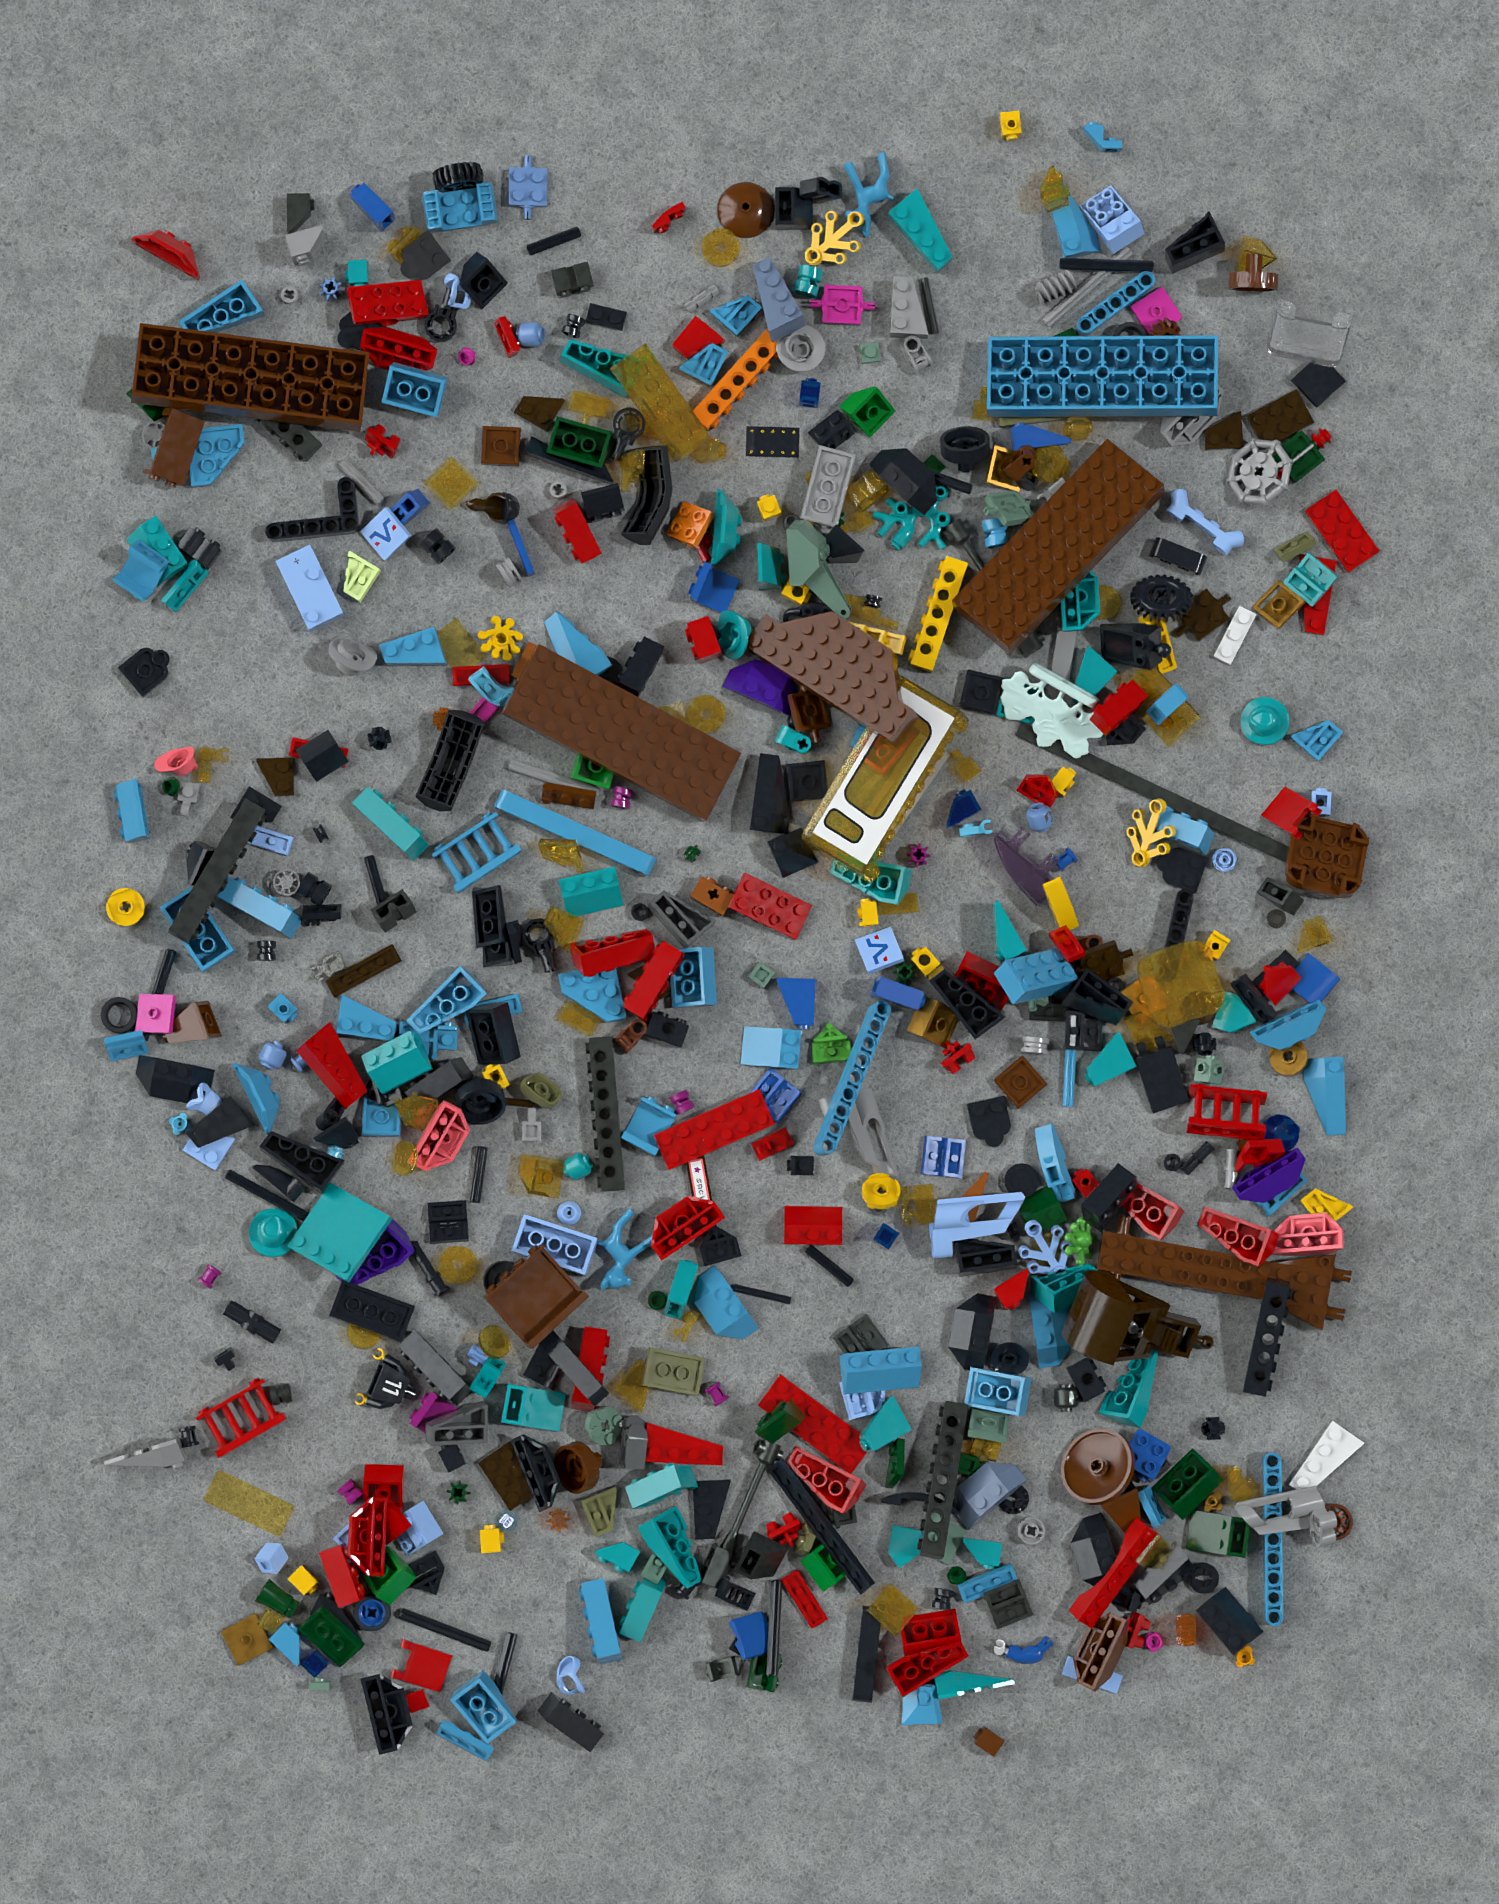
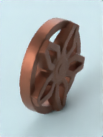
(1340, 1520)

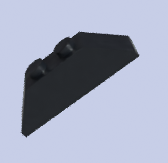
(907, 477)
(172, 1079)
(972, 1330)
(538, 1470)
(1093, 1549)
(387, 1712)

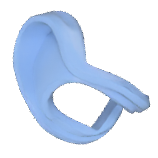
(452, 281)
(204, 1103)
(569, 1667)

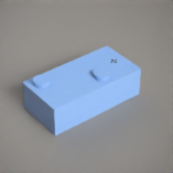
(310, 588)
(567, 1247)

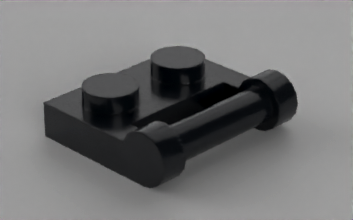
(538, 1367)

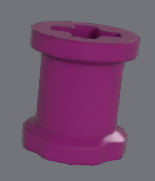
(209, 1276)
(716, 1394)

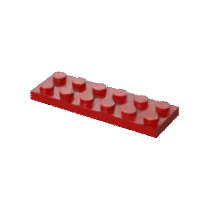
(714, 1129)
(820, 1425)

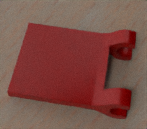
(1288, 811)
(424, 1666)

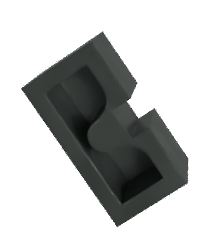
(572, 279)
(392, 909)

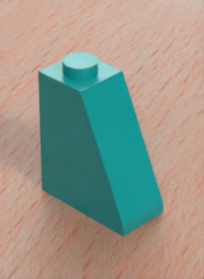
(1093, 673)
(1110, 1062)
(680, 1289)
(884, 1426)

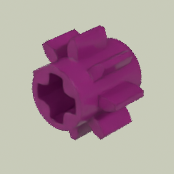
(922, 851)

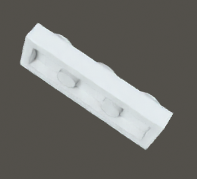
(1234, 635)

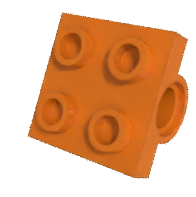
(690, 524)

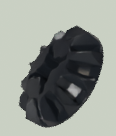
(1020, 1505)
(1210, 1584)

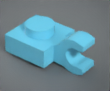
(971, 830)

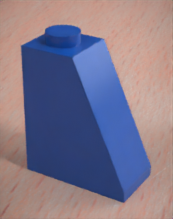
(372, 206)
(897, 994)
(799, 999)

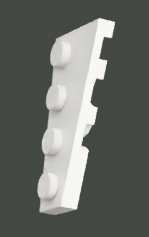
(1329, 1453)

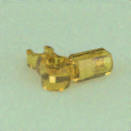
(204, 768)

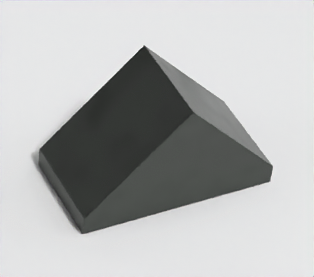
(1184, 1033)

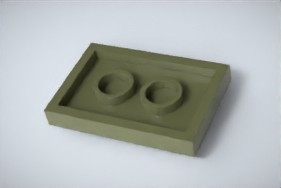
(673, 1371)

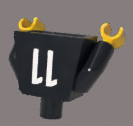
(388, 1384)

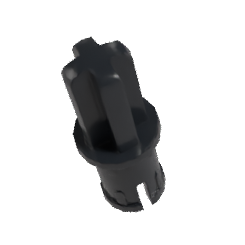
(1197, 1158)

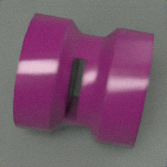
(621, 797)
(683, 1106)
(353, 1495)

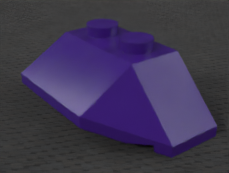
(761, 684)
(1270, 1179)

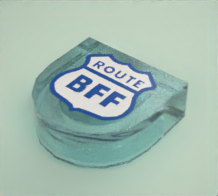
(506, 1521)

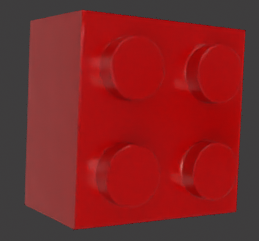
(703, 639)

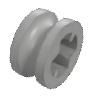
(288, 300)
(563, 487)

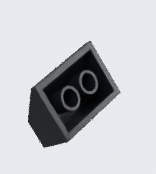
(493, 1033)
(1229, 1621)

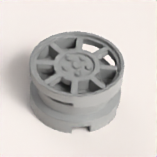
(152, 434)
(508, 572)
(286, 882)
(1035, 1045)
(1031, 1530)

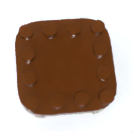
(1327, 857)

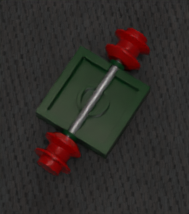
(1304, 453)

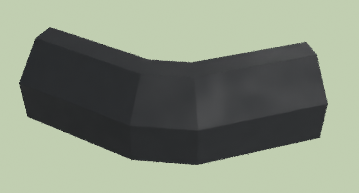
(653, 496)
(456, 741)

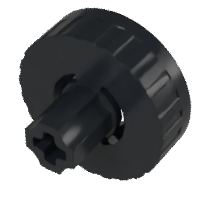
(965, 446)
(486, 1096)

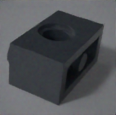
(676, 1037)
(1090, 1390)

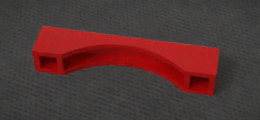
(1093, 1603)

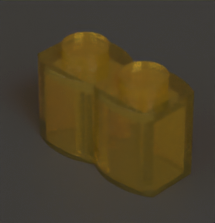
(866, 491)

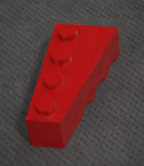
(653, 981)
(332, 1065)
(676, 1447)

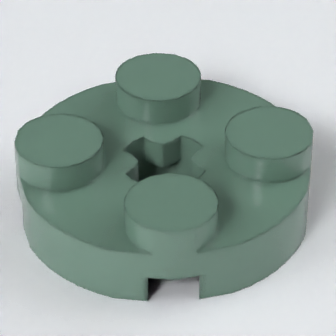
(593, 1425)

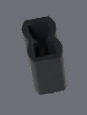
(820, 189)
(199, 547)

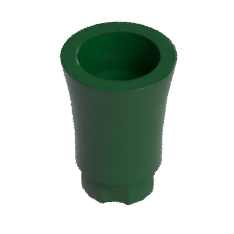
(277, 1599)

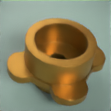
(1217, 1506)

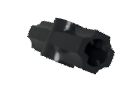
(252, 1321)

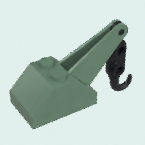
(808, 566)

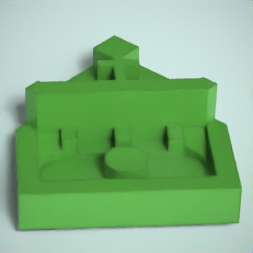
(830, 1046)

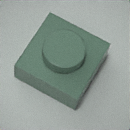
(870, 352)
(761, 975)
(320, 1684)

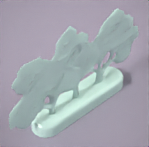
(1052, 717)

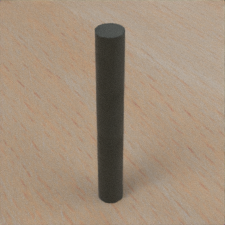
(929, 305)

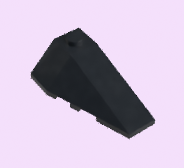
(770, 801)

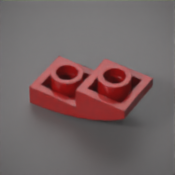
(663, 222)

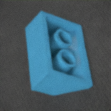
(132, 811)
(694, 979)

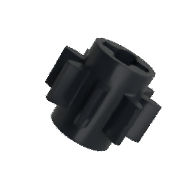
(379, 738)
(1204, 1044)
(1213, 1428)

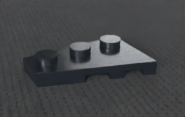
(219, 1123)
(708, 1506)

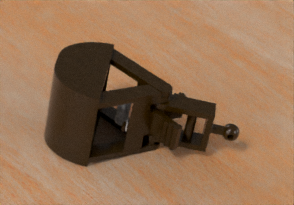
(1107, 1319)

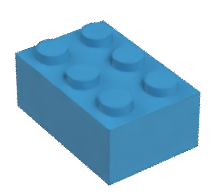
(415, 389)

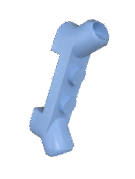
(1223, 541)

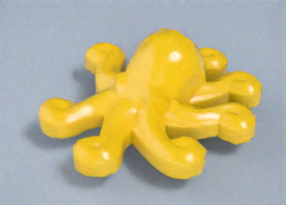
(500, 639)

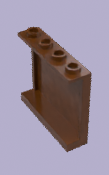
(535, 1296)

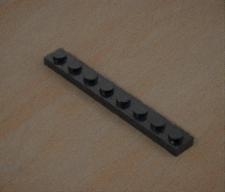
(821, 1526)

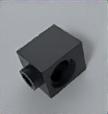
(451, 1457)

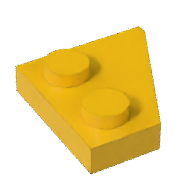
(1320, 1202)

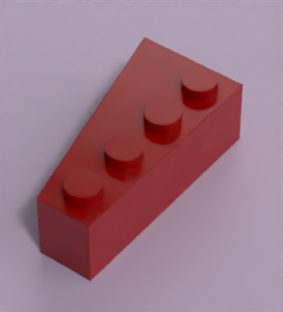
(612, 952)
(593, 1357)

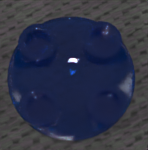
(1282, 1128)

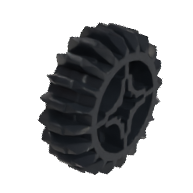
(457, 176)

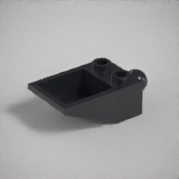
(1133, 644)

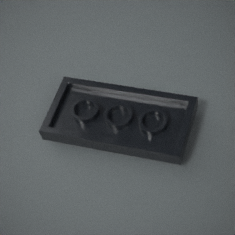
(371, 1311)

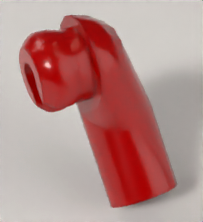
(704, 546)

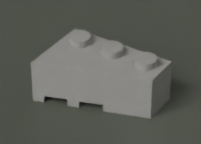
(906, 310)

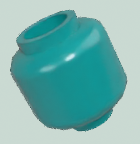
(577, 1166)

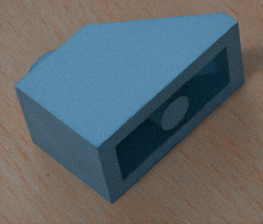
(288, 1642)

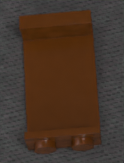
(175, 448)

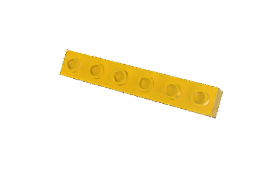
(957, 569)

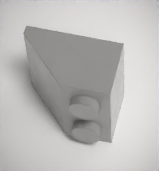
(305, 244)

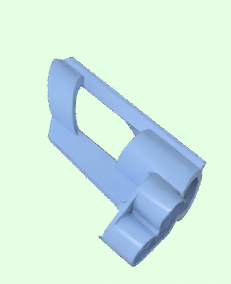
(953, 1222)

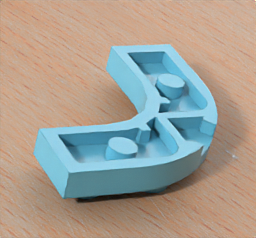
(490, 688)

